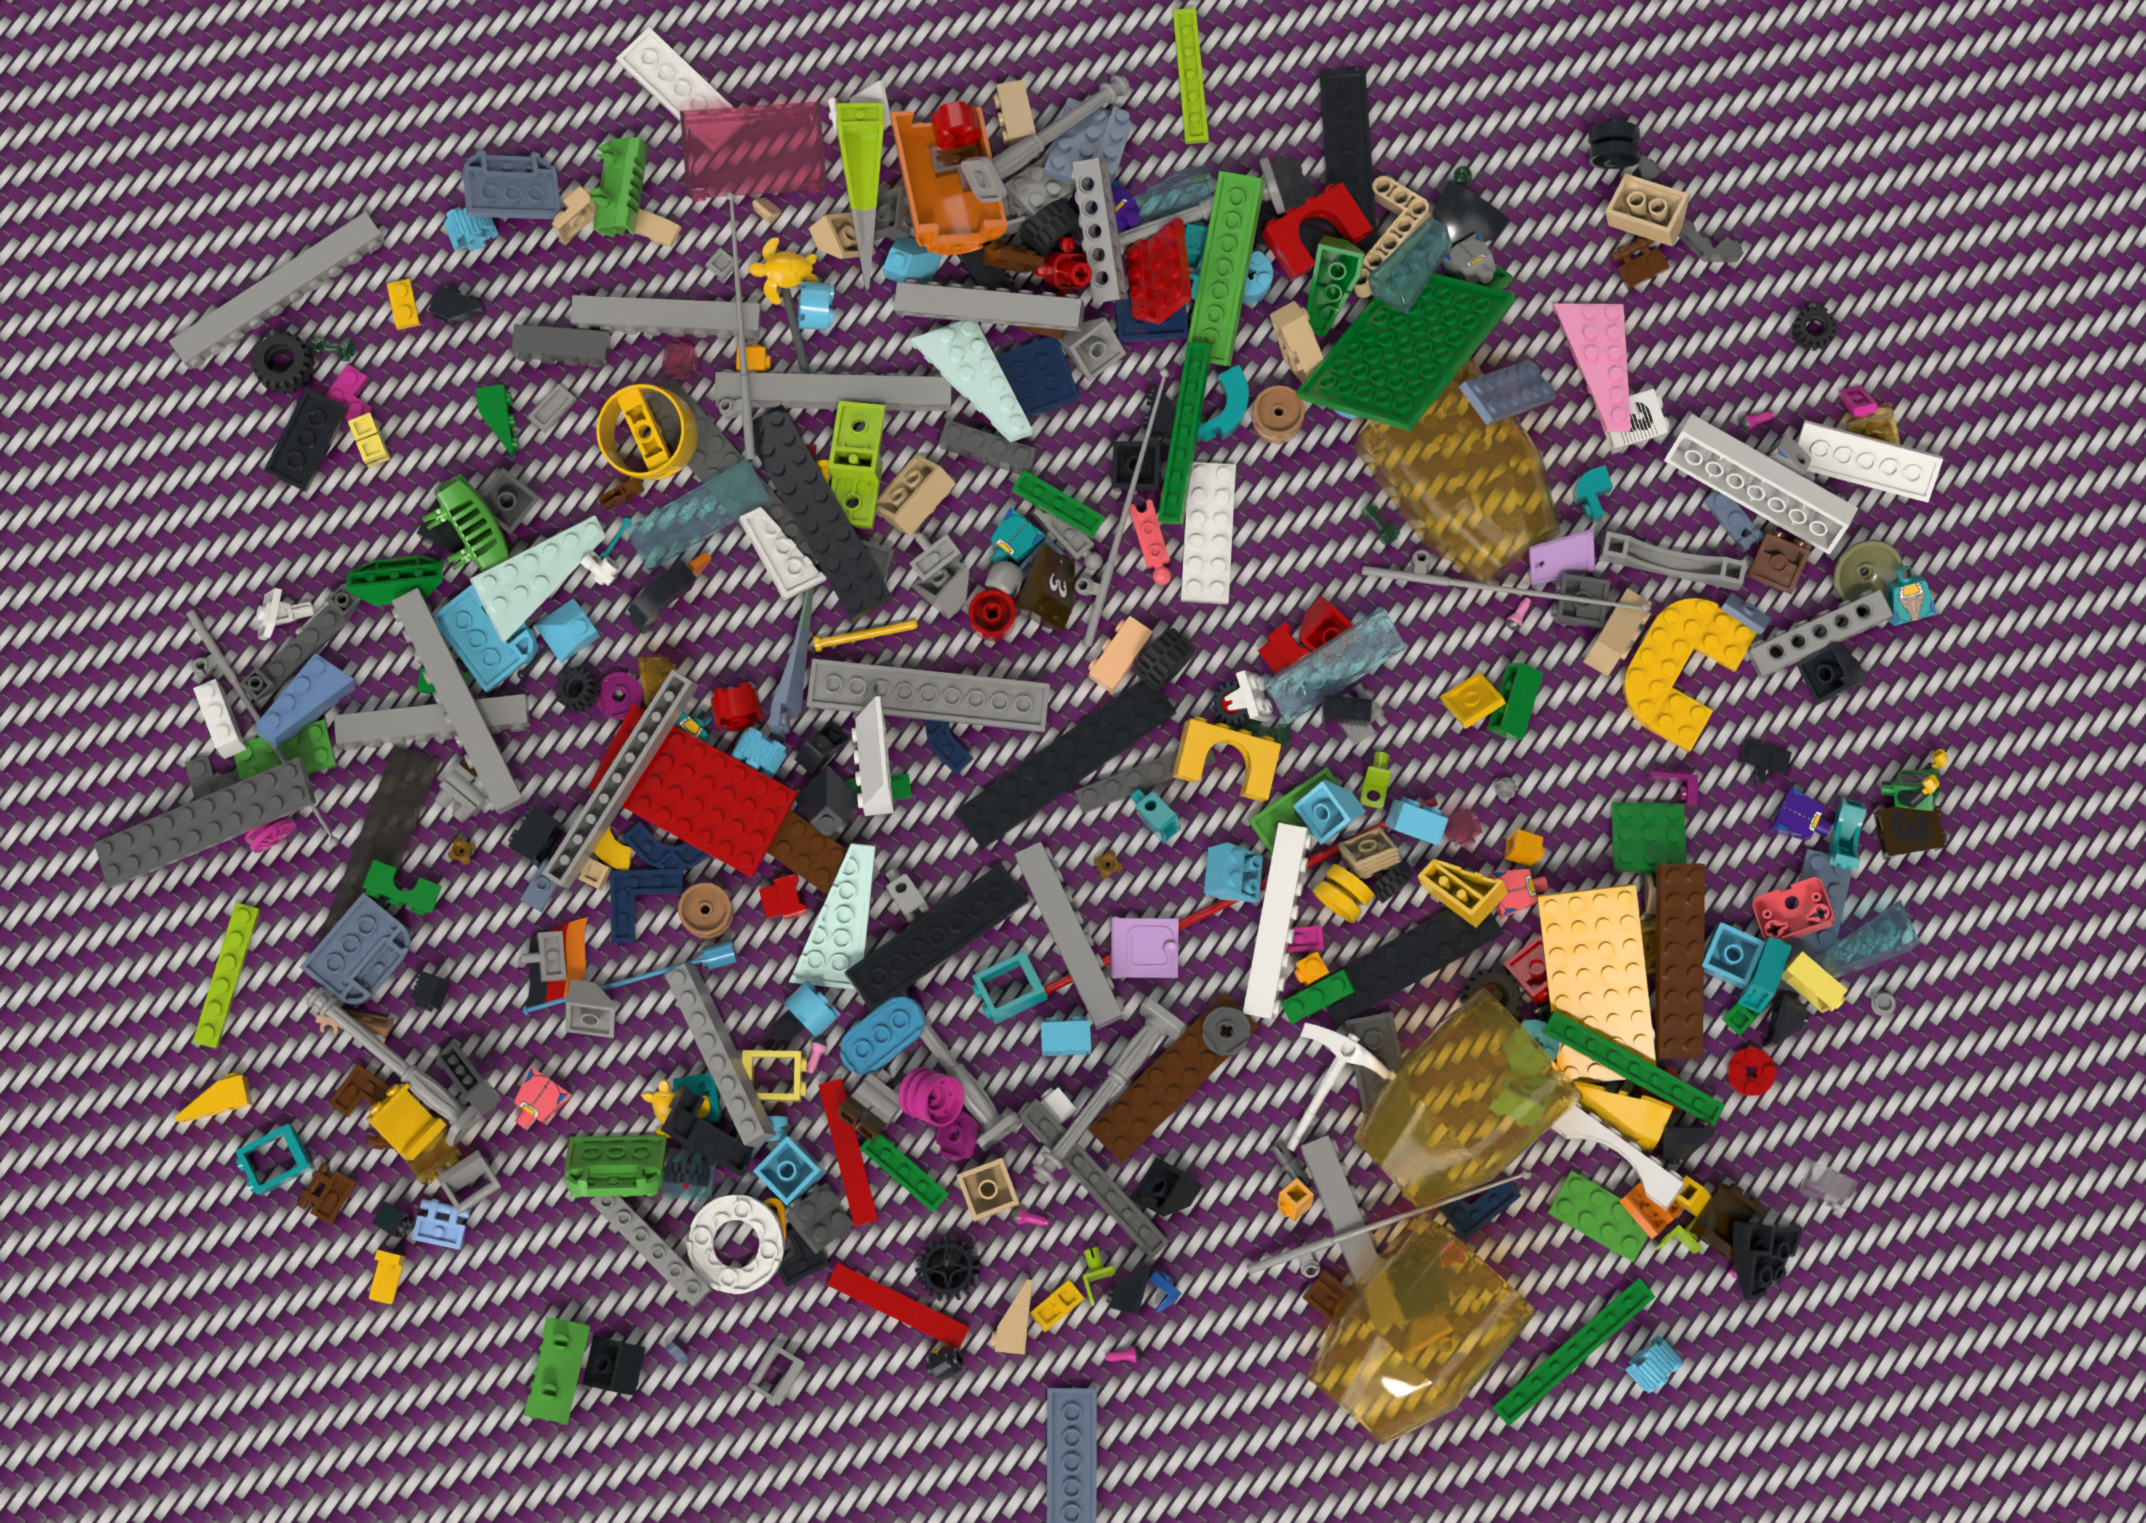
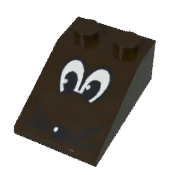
(1048, 590)

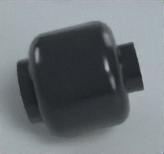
(944, 1362)

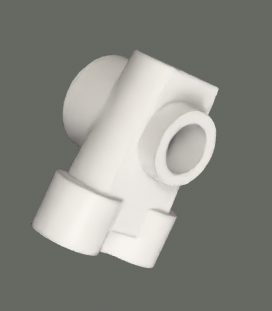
(603, 570)

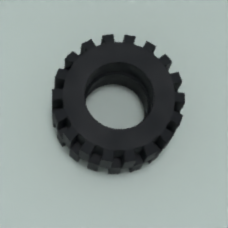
(1048, 226)
(271, 348)
(1164, 659)
(1497, 979)

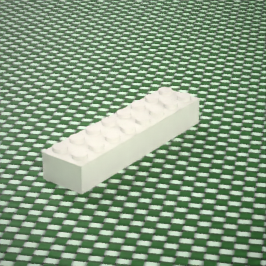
(1761, 484)

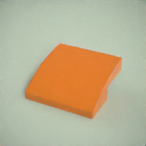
(1647, 1213)

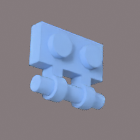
(440, 1232)

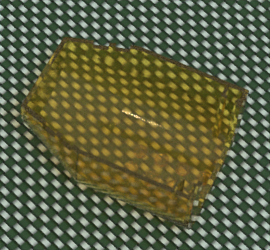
(1465, 484)
(1464, 1103)
(1416, 1332)

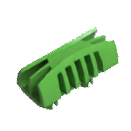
(620, 185)
(473, 523)
(557, 1370)

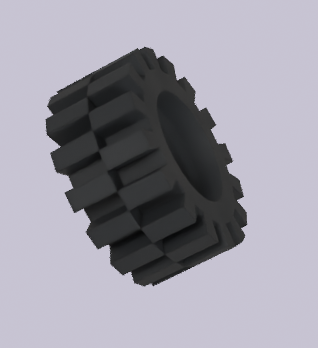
(1821, 316)
(589, 691)
(1392, 882)

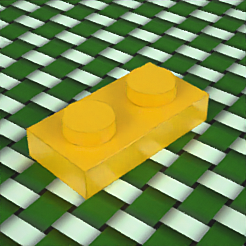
(403, 304)

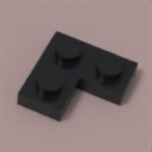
(803, 1263)

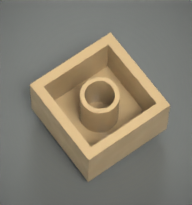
(988, 1190)

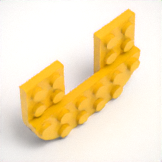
(1661, 657)

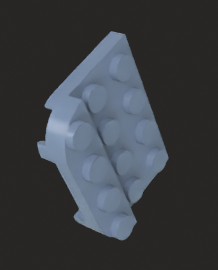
(1096, 136)
(510, 187)
(359, 952)

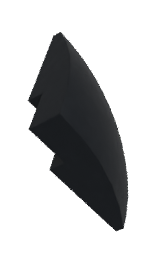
(1467, 214)
(1761, 1254)

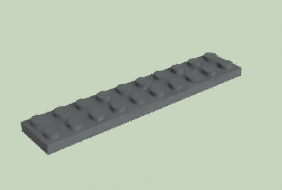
(715, 455)
(205, 822)

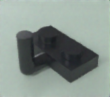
(1764, 759)

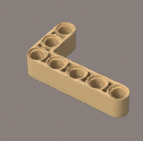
(1407, 219)

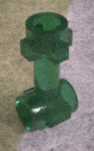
(344, 349)
(1387, 534)
(1281, 735)

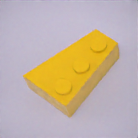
(1462, 891)

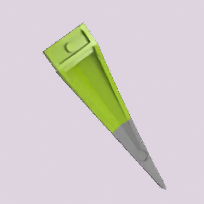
(860, 143)

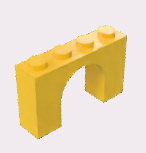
(1259, 755)

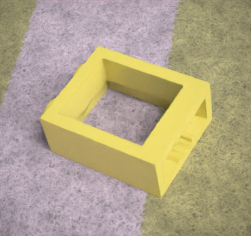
(1813, 983)
(800, 1066)

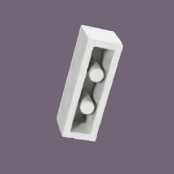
(219, 719)

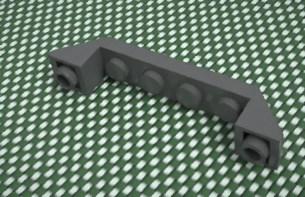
(1726, 251)
(302, 647)

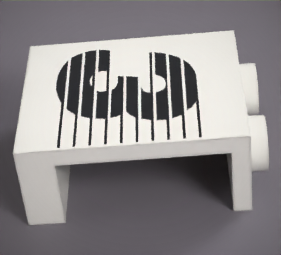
(1645, 419)

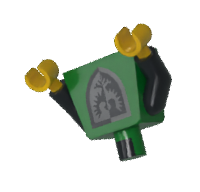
(1917, 787)

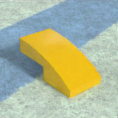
(1056, 1306)

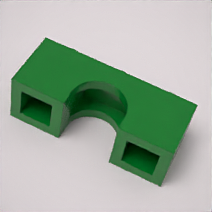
(380, 882)

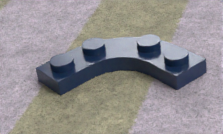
(946, 747)
(662, 855)

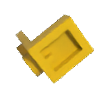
(386, 1276)

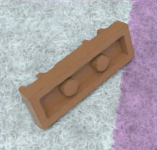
(373, 1023)

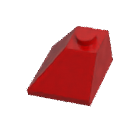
(1322, 624)

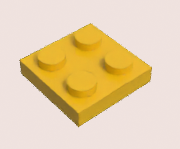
(1472, 700)

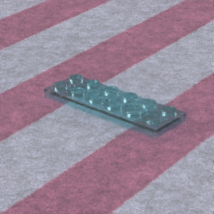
(698, 514)
(1334, 665)

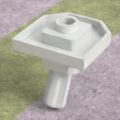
(278, 613)

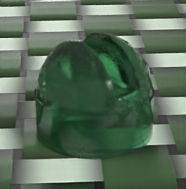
(1457, 176)

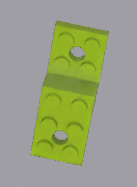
(857, 460)

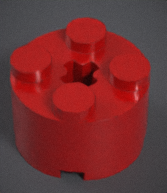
(955, 125)
(990, 602)
(736, 707)

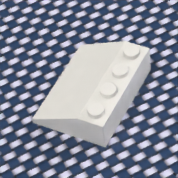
(872, 760)

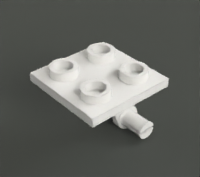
(872, 94)

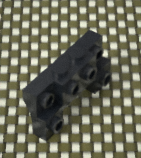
(703, 1137)

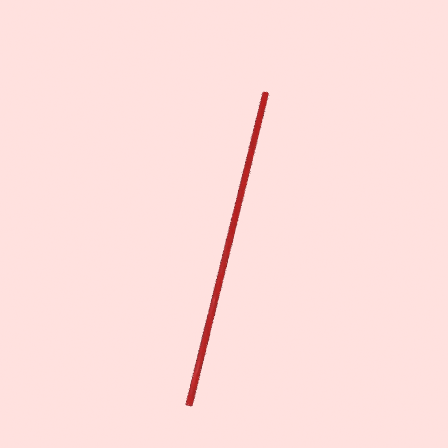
(1222, 904)

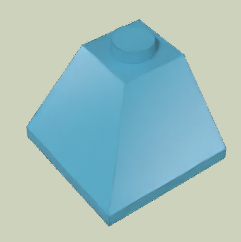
(910, 262)
(567, 630)
(1328, 810)

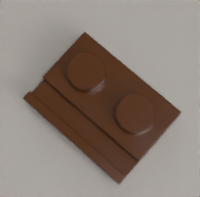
(1325, 1294)

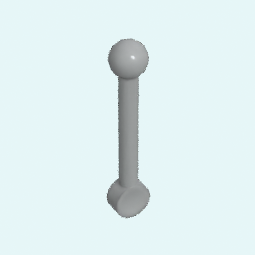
(300, 629)

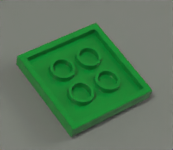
(1647, 836)

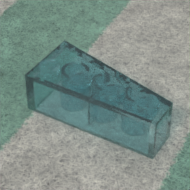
(1410, 266)
(1876, 941)

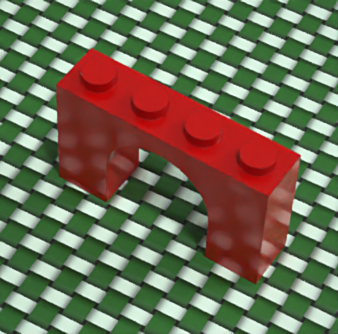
(1333, 205)

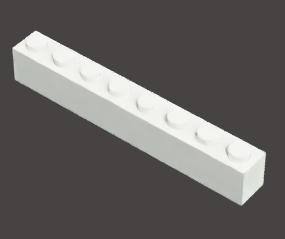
(1276, 921)

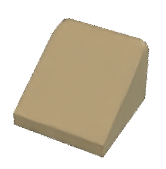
(766, 209)

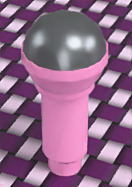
(1514, 621)
(818, 1046)

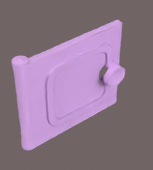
(1563, 555)
(1139, 947)

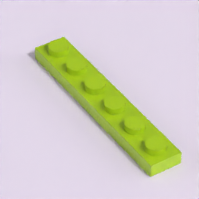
(1190, 76)
(226, 975)

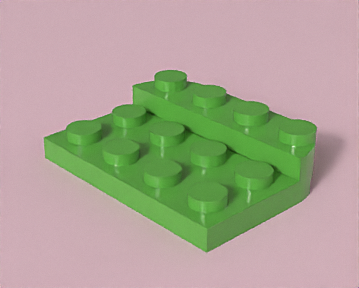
(615, 1165)

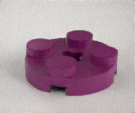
(627, 684)
(968, 1134)

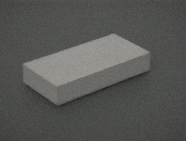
(552, 408)

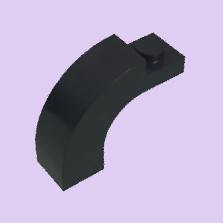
(660, 595)

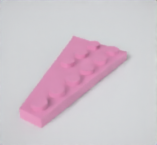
(1599, 351)

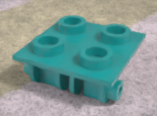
(702, 1085)

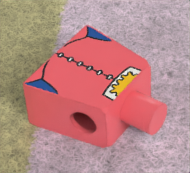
(1520, 890)
(539, 1098)

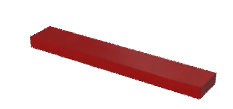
(848, 1155)
(898, 1306)

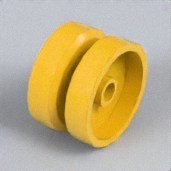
(1343, 893)

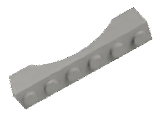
(1636, 554)

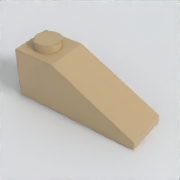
(1013, 1327)

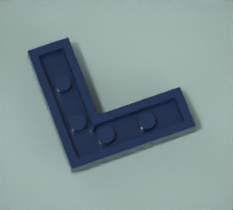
(625, 887)
(1469, 1219)

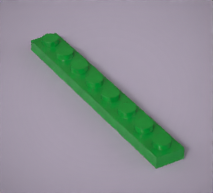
(1185, 433)
(1633, 1068)
(1573, 1352)

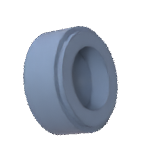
(676, 1353)

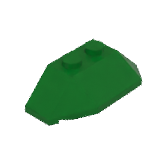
(393, 577)

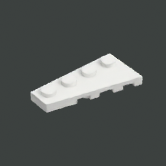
(784, 562)

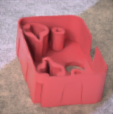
(1796, 922)

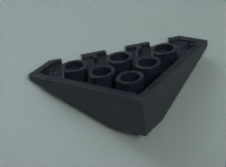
(1294, 191)

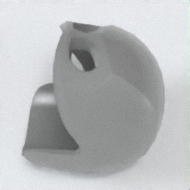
(1005, 577)

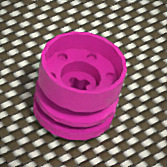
(270, 834)
(931, 1096)

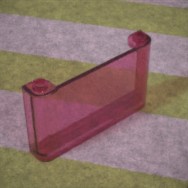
(753, 150)

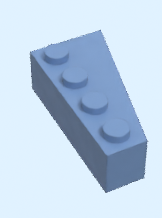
(304, 699)

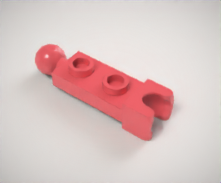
(1151, 542)

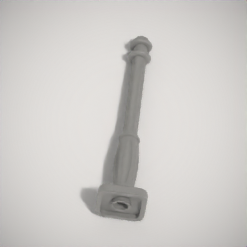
(987, 175)
(1203, 210)
(1158, 1023)
(422, 1085)
(975, 1098)

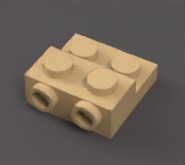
(578, 213)

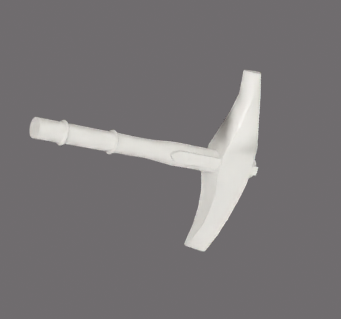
(1346, 1050)

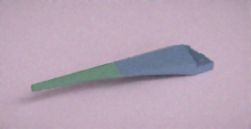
(789, 695)

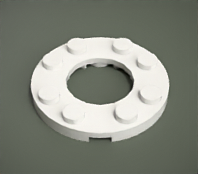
(702, 1252)

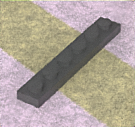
(1127, 782)

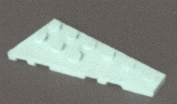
(974, 372)
(526, 580)
(842, 925)

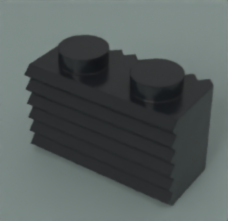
(1346, 710)
(429, 991)

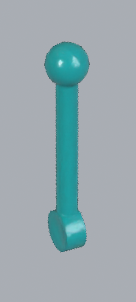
(626, 522)

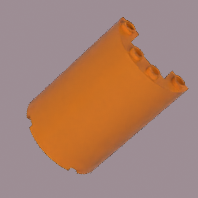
(939, 210)

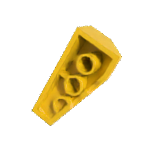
(1634, 1118)

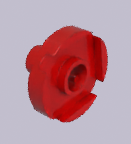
(1751, 1086)

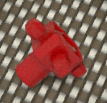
(1065, 268)

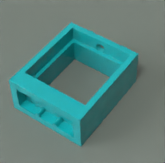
(1765, 975)
(1017, 1005)
(296, 1148)

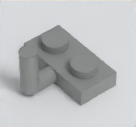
(934, 556)
(549, 956)

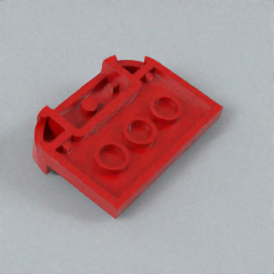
(1159, 274)

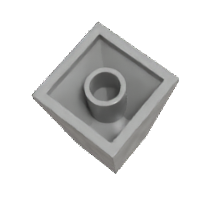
(1093, 348)
(946, 588)
(589, 1010)

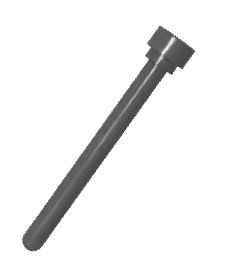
(795, 332)

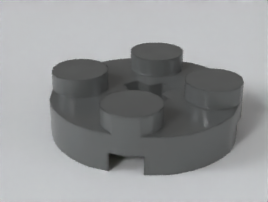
(1212, 1028)

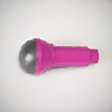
(1747, 422)
(1022, 1216)

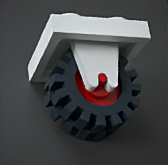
(1242, 700)

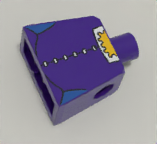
(1125, 207)
(1799, 817)

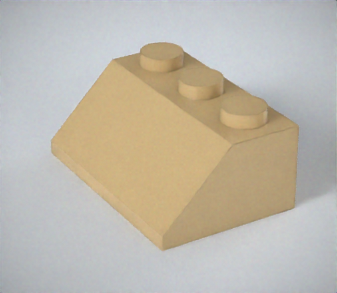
(1648, 209)
(914, 494)

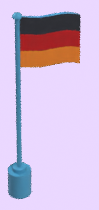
(555, 992)

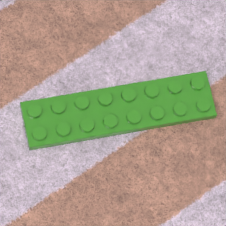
(1226, 264)

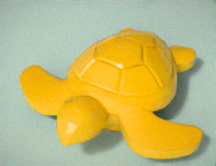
(782, 270)
(662, 1099)

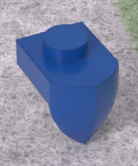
(1163, 1282)

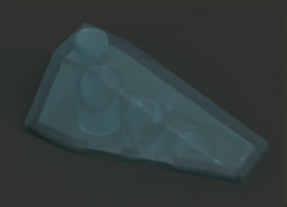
(1175, 194)

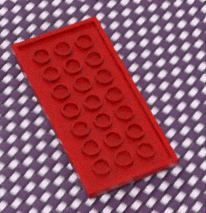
(704, 797)

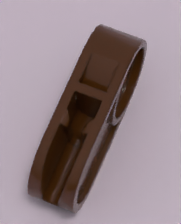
(621, 494)

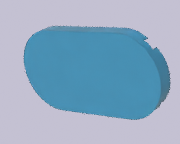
(882, 1035)

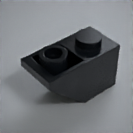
(454, 307)
(1164, 416)
(821, 748)
(393, 1220)

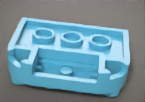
(478, 644)

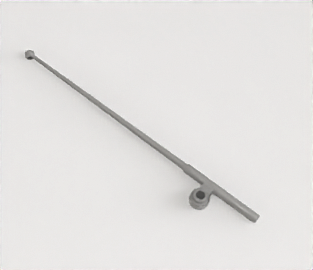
(729, 407)
(1419, 575)
(1101, 589)
(217, 659)
(1310, 1265)

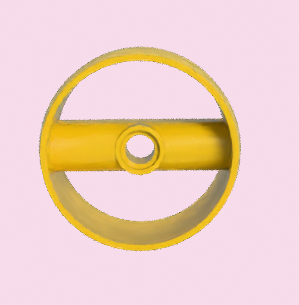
(639, 417)

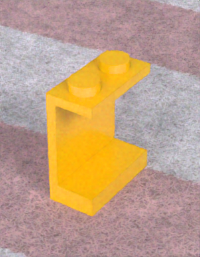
(404, 1122)

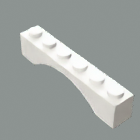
(1659, 1185)

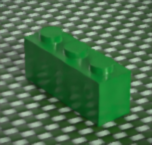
(1519, 692)

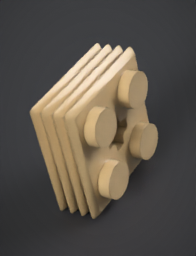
(1369, 853)

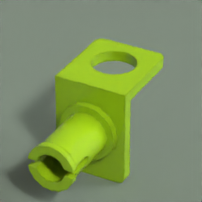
(1376, 779)
(1683, 1236)
(1097, 1270)

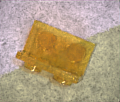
(434, 1159)

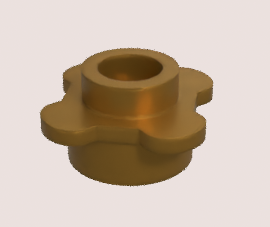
(457, 846)
(1114, 866)

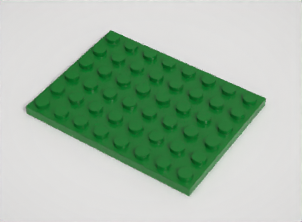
(1399, 363)

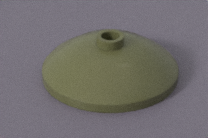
(1880, 564)

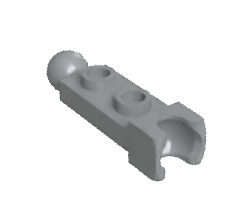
(1072, 540)

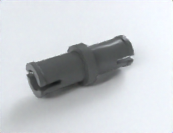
(1288, 1162)

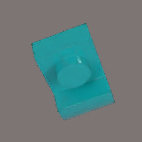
(1589, 487)

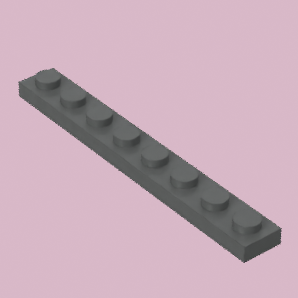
(1095, 1181)

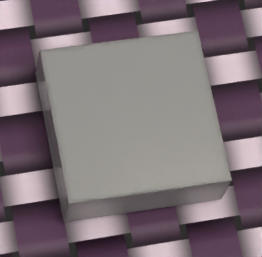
(721, 264)

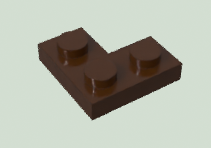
(949, 163)
(358, 1086)

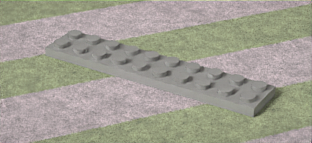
(929, 695)

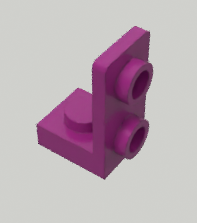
(1688, 791)

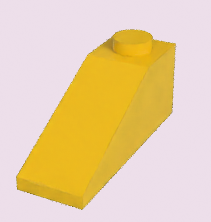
(221, 1097)

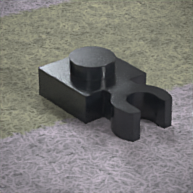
(786, 1028)

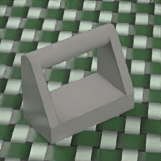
(463, 1174)
(788, 1381)

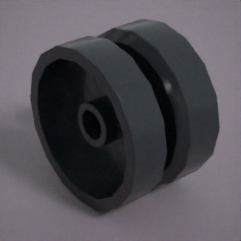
(1614, 145)

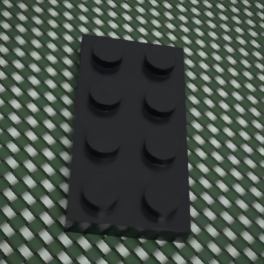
(306, 439)

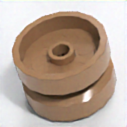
(1283, 402)
(694, 902)

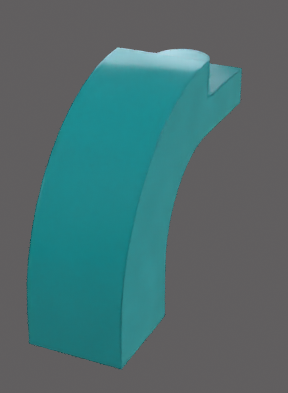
(1195, 244)
(1236, 393)
(1845, 834)

